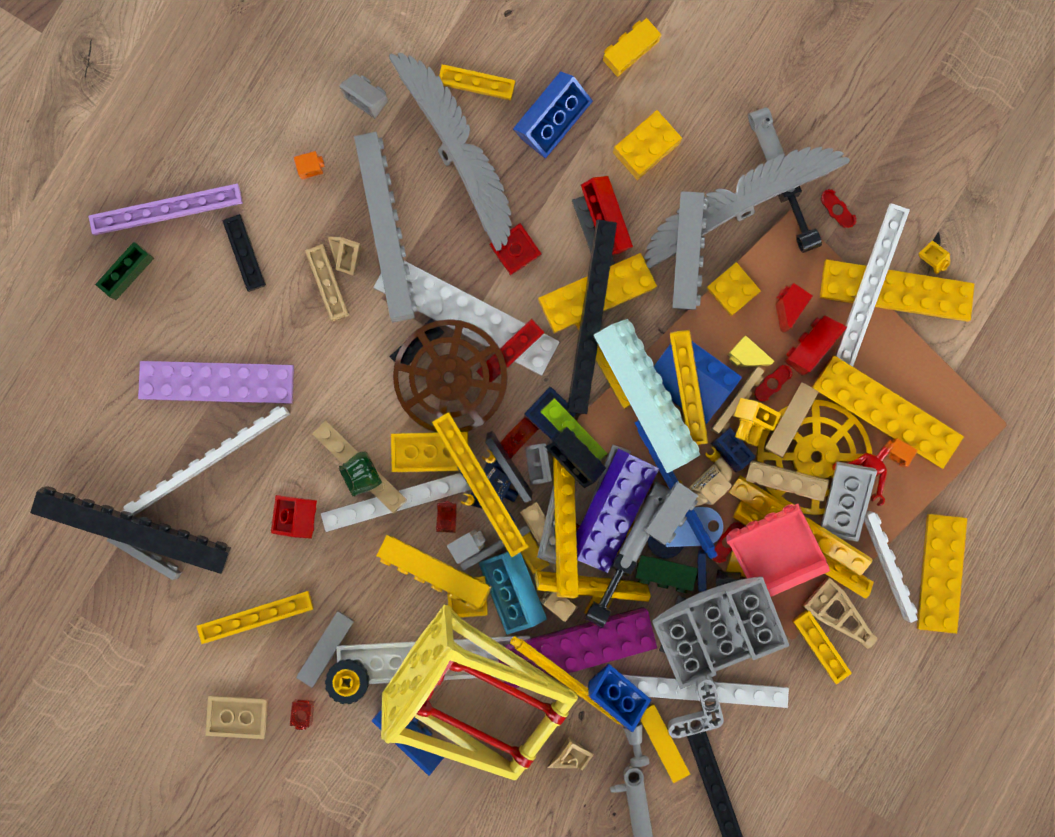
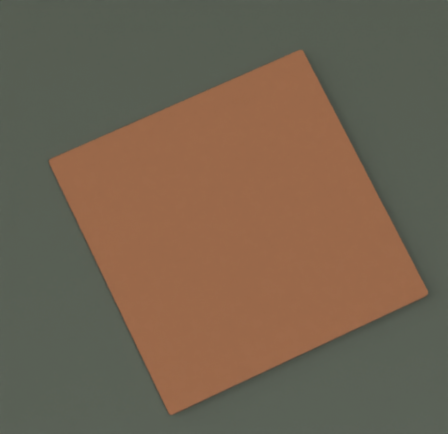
(888, 354)

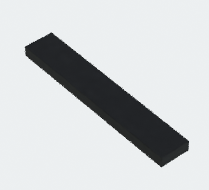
(714, 785)

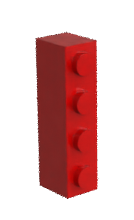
(604, 206)

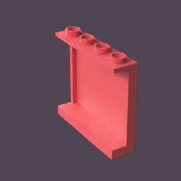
(779, 550)

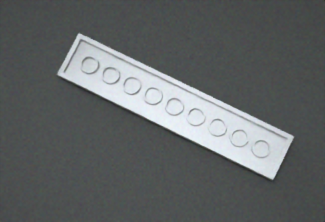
(446, 302)
(384, 659)

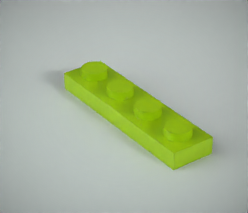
(561, 418)

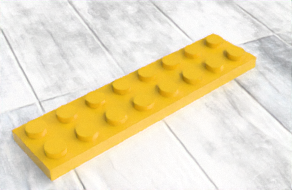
(901, 291)
(887, 411)

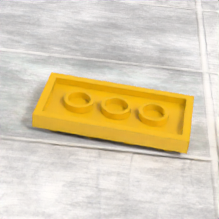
(421, 453)

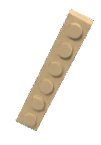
(344, 451)

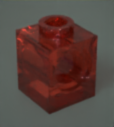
(301, 705)

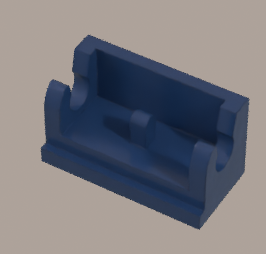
(733, 450)

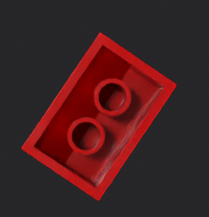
(814, 344)

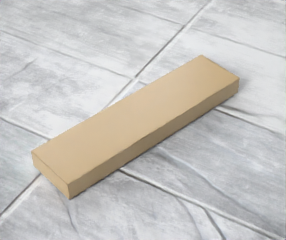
(327, 282)
(791, 420)

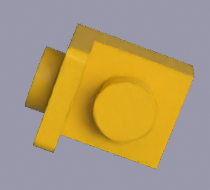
(935, 256)

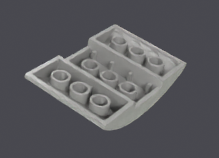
(720, 629)

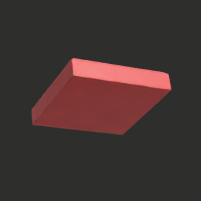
(518, 251)

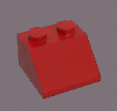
(791, 305)
(293, 517)

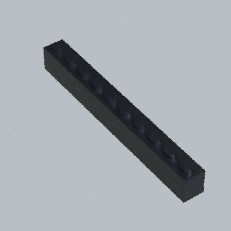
(130, 529)

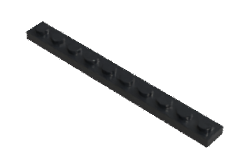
(591, 316)

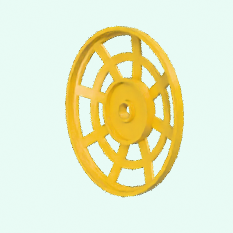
(815, 442)

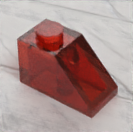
(518, 436)

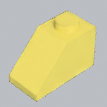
(748, 354)

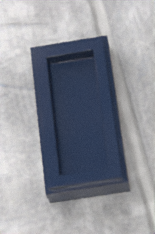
(702, 580)

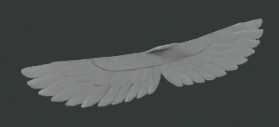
(471, 164)
(756, 187)

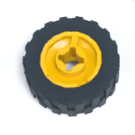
(344, 670)

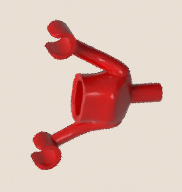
(876, 462)

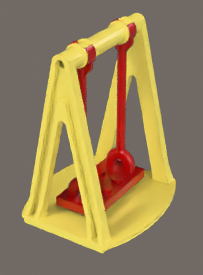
(426, 667)

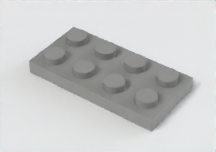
(848, 500)

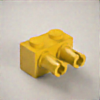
(756, 417)

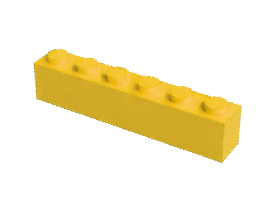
(434, 571)

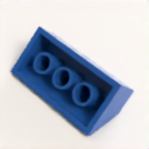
(553, 114)
(425, 760)

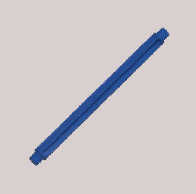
(670, 479)

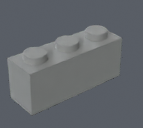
(671, 513)

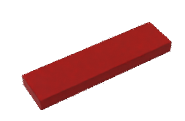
(514, 348)

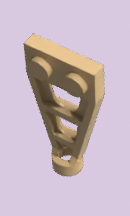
(824, 597)

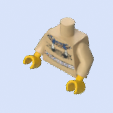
(713, 482)

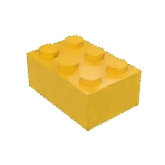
(647, 145)

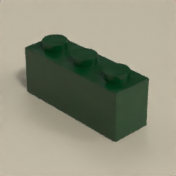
(124, 271)
(665, 573)

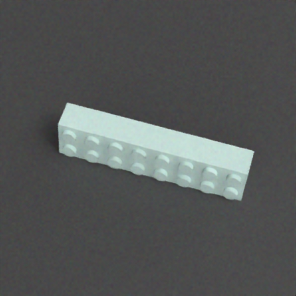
(647, 395)

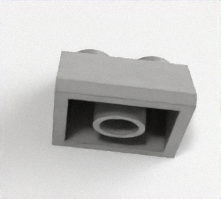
(364, 95)

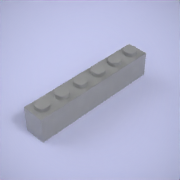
(688, 250)

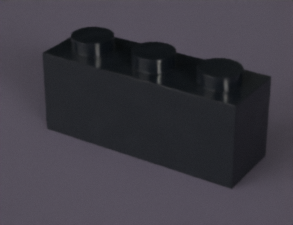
(575, 457)

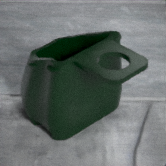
(360, 474)

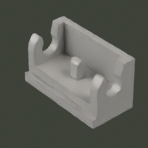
(538, 464)

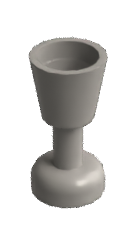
(634, 739)

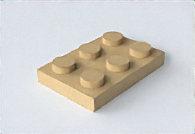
(236, 717)

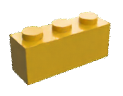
(631, 46)

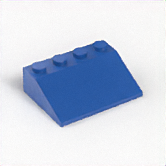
(714, 379)

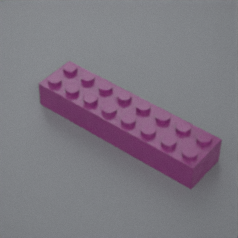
(591, 645)

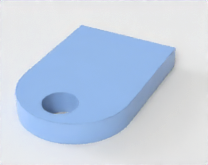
(686, 536)

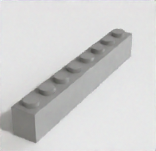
(467, 545)

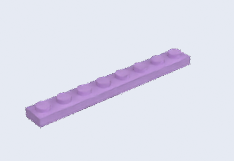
(165, 209)

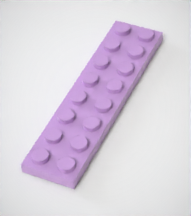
(216, 382)

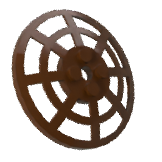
(458, 367)

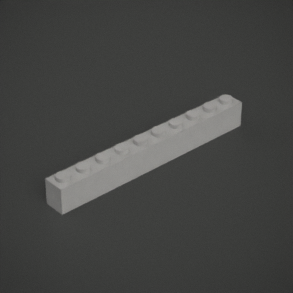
(384, 227)

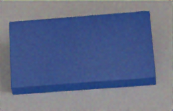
(618, 697)

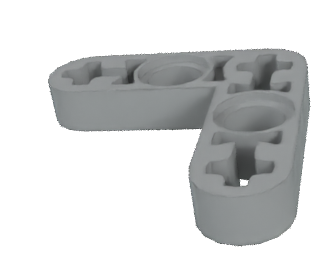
(703, 716)

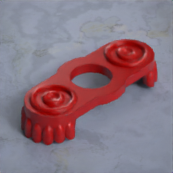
(845, 219)
(781, 374)
(720, 549)

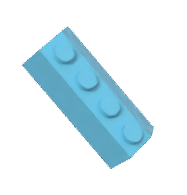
(513, 592)

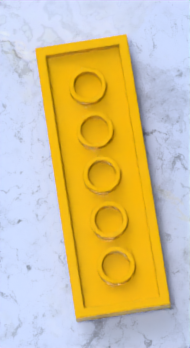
(625, 281)
(941, 573)

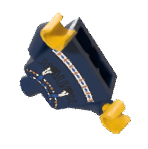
(498, 480)

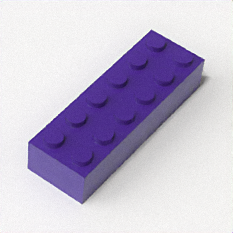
(613, 509)

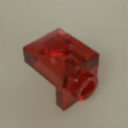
(446, 517)

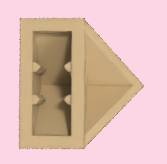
(345, 253)

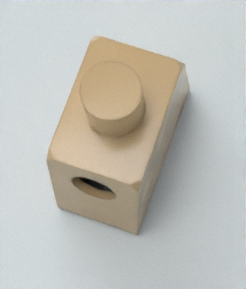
(560, 606)

